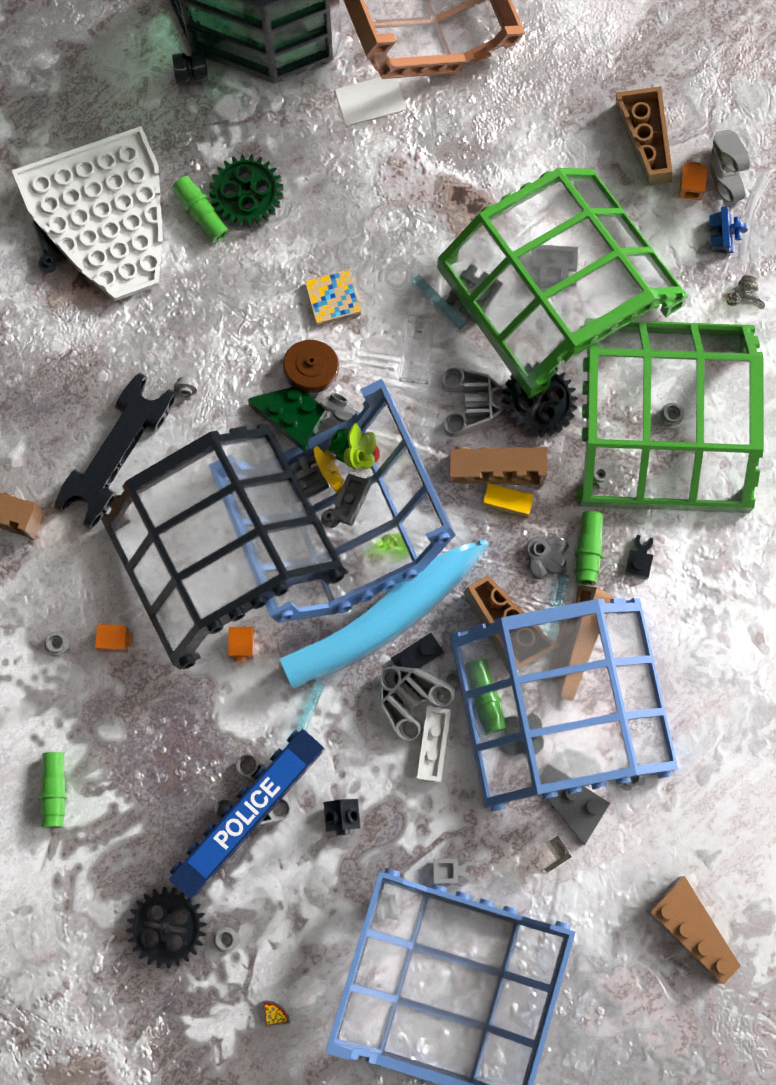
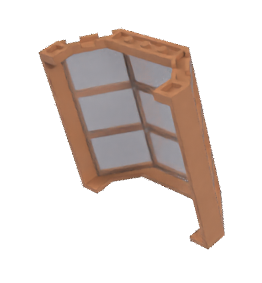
(432, 35)

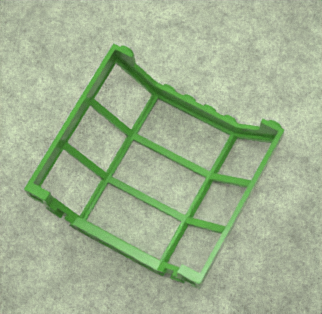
(748, 353)

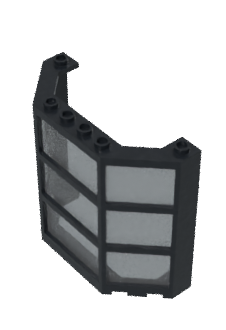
(217, 536)

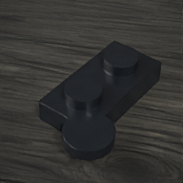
(52, 254)
(418, 654)

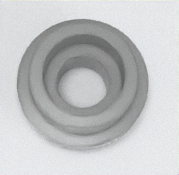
(185, 386)
(672, 407)
(50, 640)
(218, 939)

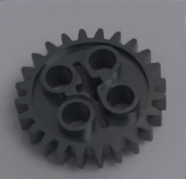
(558, 410)
(162, 950)

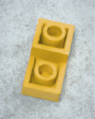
(329, 470)

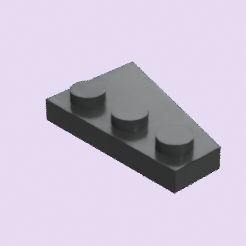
(580, 811)

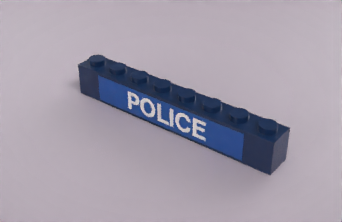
(247, 813)

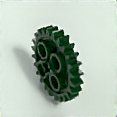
(233, 205)

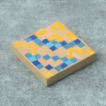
(333, 297)

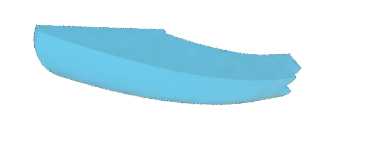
(386, 619)

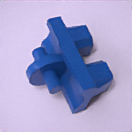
(724, 220)

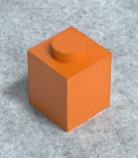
(693, 181)
(113, 638)
(241, 644)

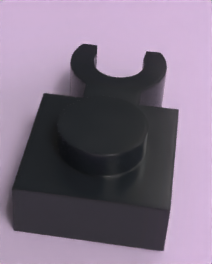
(639, 561)

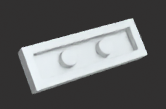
(433, 744)

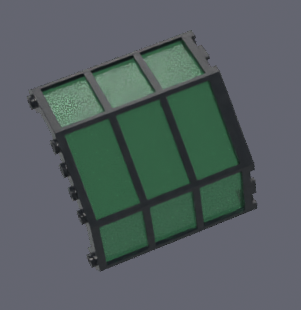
(262, 35)

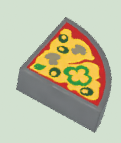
(275, 1014)

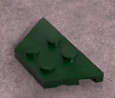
(291, 413)

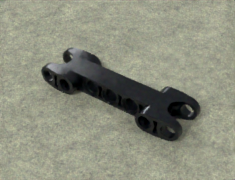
(95, 482)

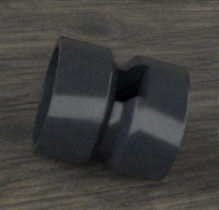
(190, 67)

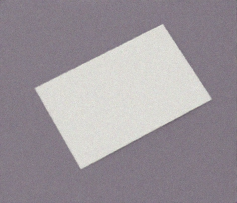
(370, 100)

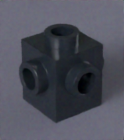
(342, 816)

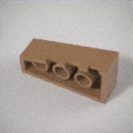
(646, 125)
(498, 465)
(19, 515)
(490, 601)
(692, 928)

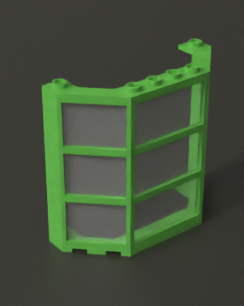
(555, 273)

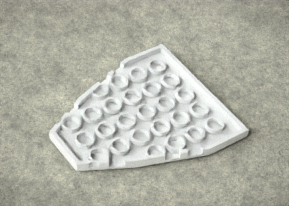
(101, 210)

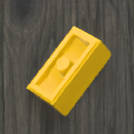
(508, 500)

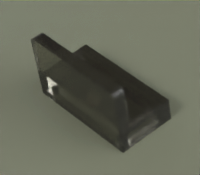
(559, 851)

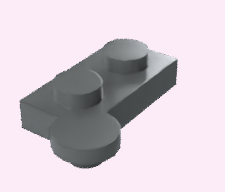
(348, 502)

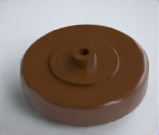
(311, 366)

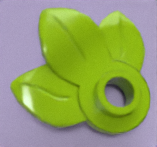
(360, 449)

